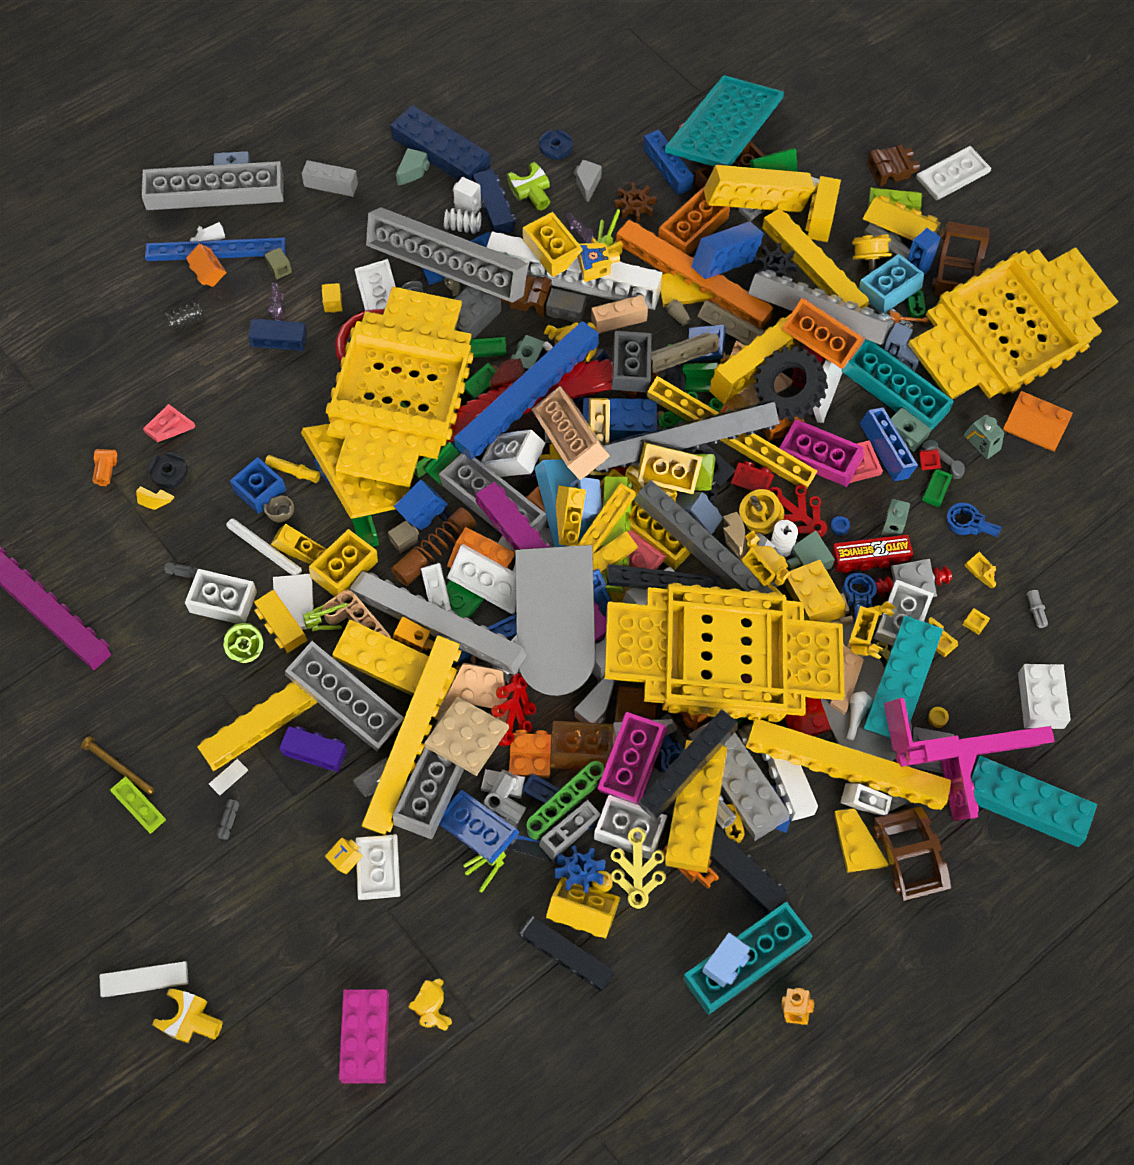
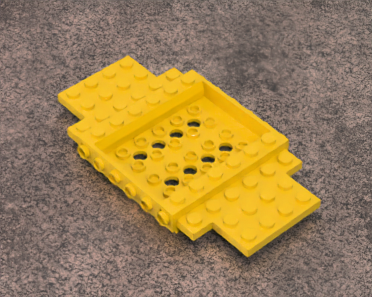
(1055, 296)
(414, 335)
(664, 649)

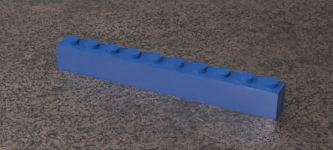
(526, 390)

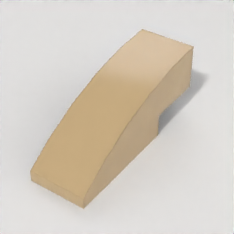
(735, 535)

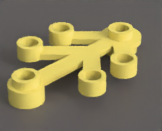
(636, 870)

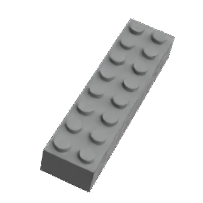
(212, 185)
(788, 294)

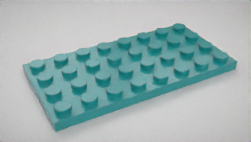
(724, 122)

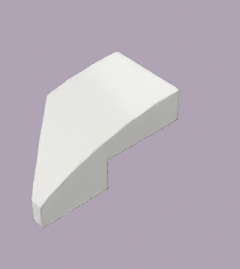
(211, 233)

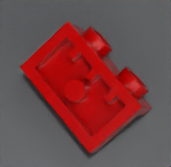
(752, 478)

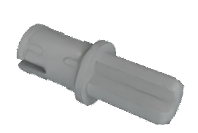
(1037, 608)

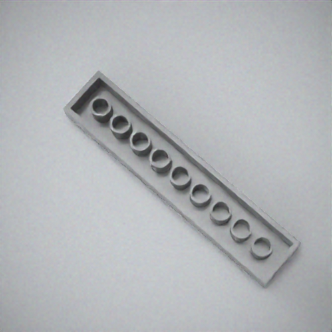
(446, 254)

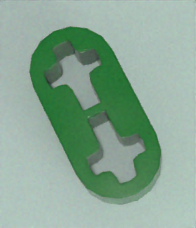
(920, 304)

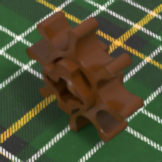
(635, 202)

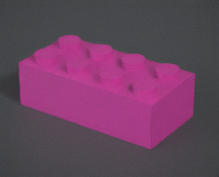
(825, 452)
(632, 758)
(364, 1036)

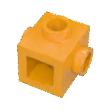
(797, 1006)

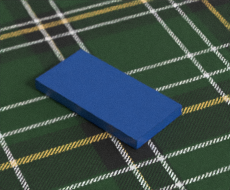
(477, 826)

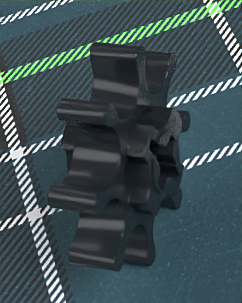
(776, 261)

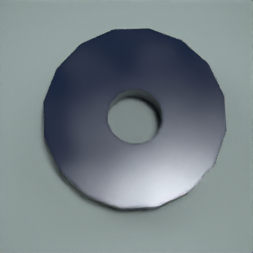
(555, 152)

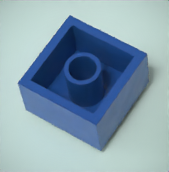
(257, 485)
(421, 505)

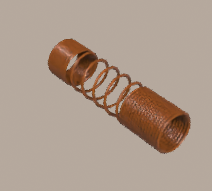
(410, 565)

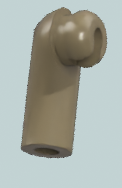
(454, 286)

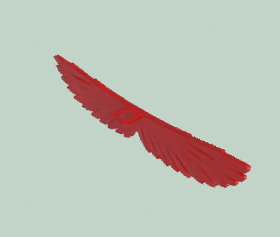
(579, 382)

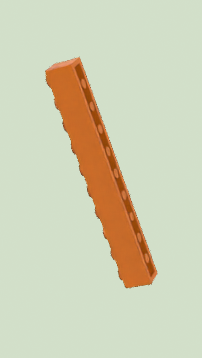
(674, 261)

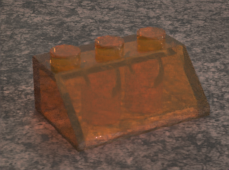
(580, 744)

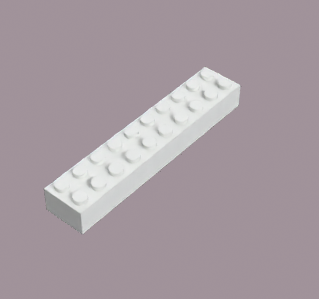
(622, 283)

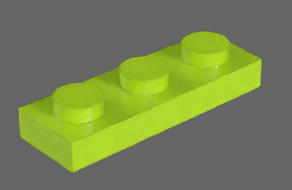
(910, 199)
(138, 805)

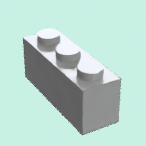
(329, 178)

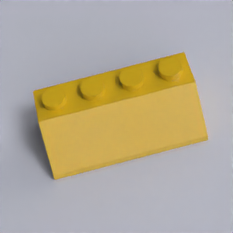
(898, 218)

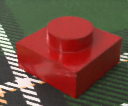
(930, 459)

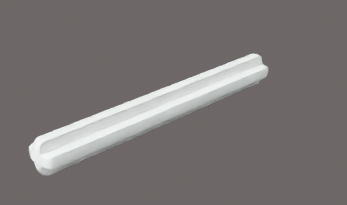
(263, 547)

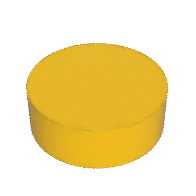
(938, 717)
(607, 882)

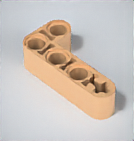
(353, 608)

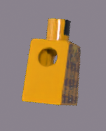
(413, 636)

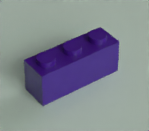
(313, 748)

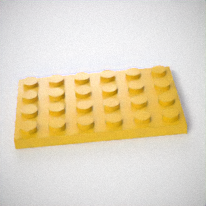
(357, 494)

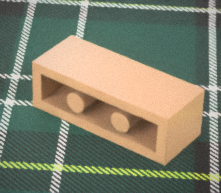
(619, 314)

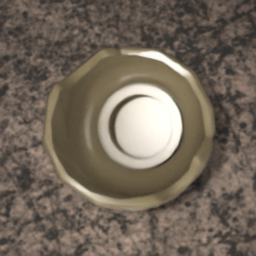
(279, 508)

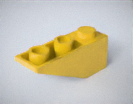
(569, 514)
(297, 545)

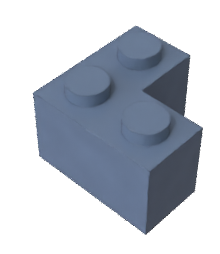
(898, 346)
(700, 509)

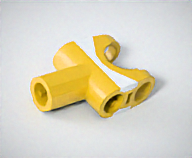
(189, 1018)

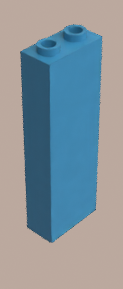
(550, 475)

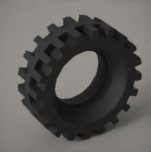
(807, 398)

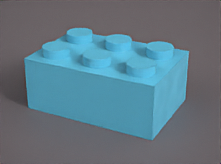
(891, 283)

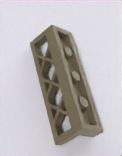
(734, 324)
(684, 351)

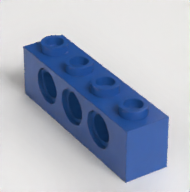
(669, 165)

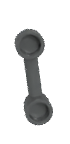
(957, 468)

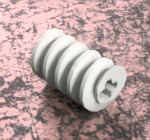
(462, 221)
(784, 537)

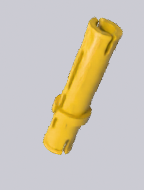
(299, 471)

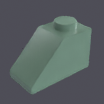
(412, 166)

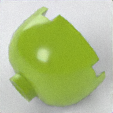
(243, 642)

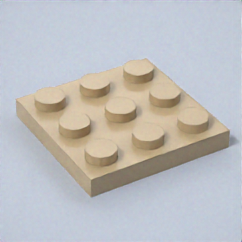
(466, 736)

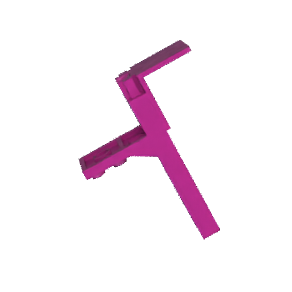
(955, 754)

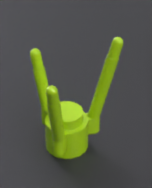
(607, 239)
(312, 618)
(498, 863)

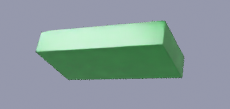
(488, 347)
(937, 487)

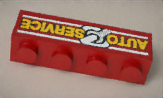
(871, 553)

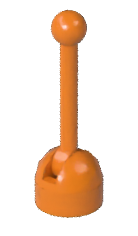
(896, 316)

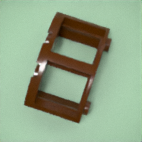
(966, 231)
(905, 821)

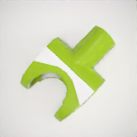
(531, 186)

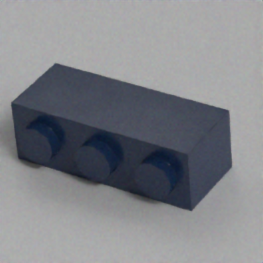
(277, 334)

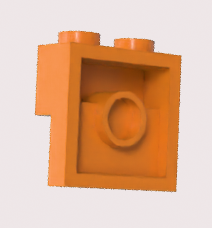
(530, 754)

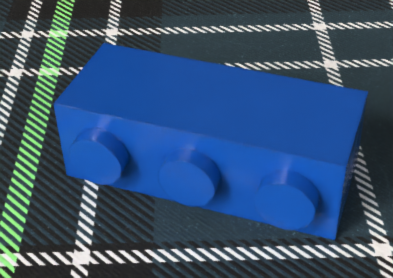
(924, 250)

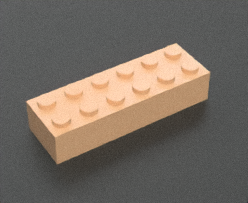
(570, 433)

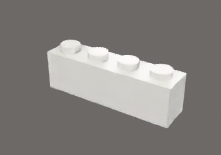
(792, 787)

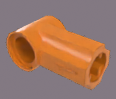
(104, 462)

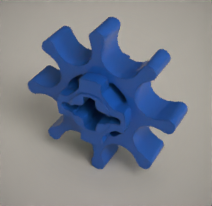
(579, 869)

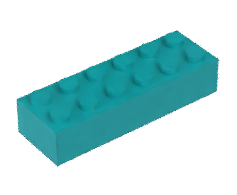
(897, 384)
(904, 671)
(1032, 801)
(769, 942)

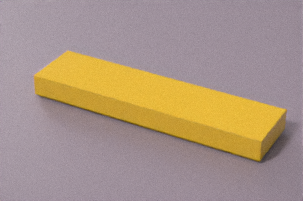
(608, 517)

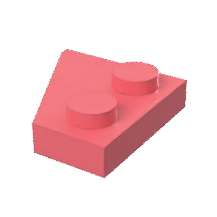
(168, 424)

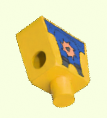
(596, 260)

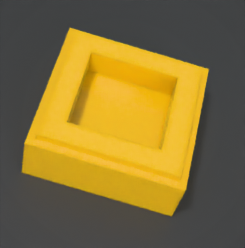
(976, 621)

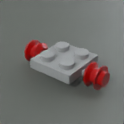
(916, 574)

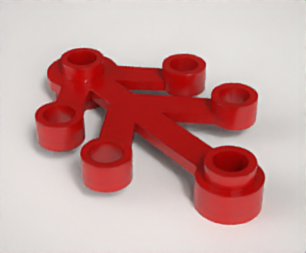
(800, 513)
(518, 686)

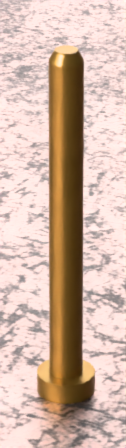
(88, 744)

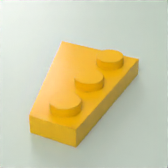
(857, 844)

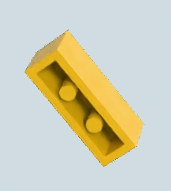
(279, 621)

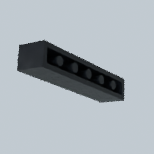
(688, 764)

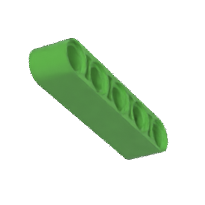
(562, 809)

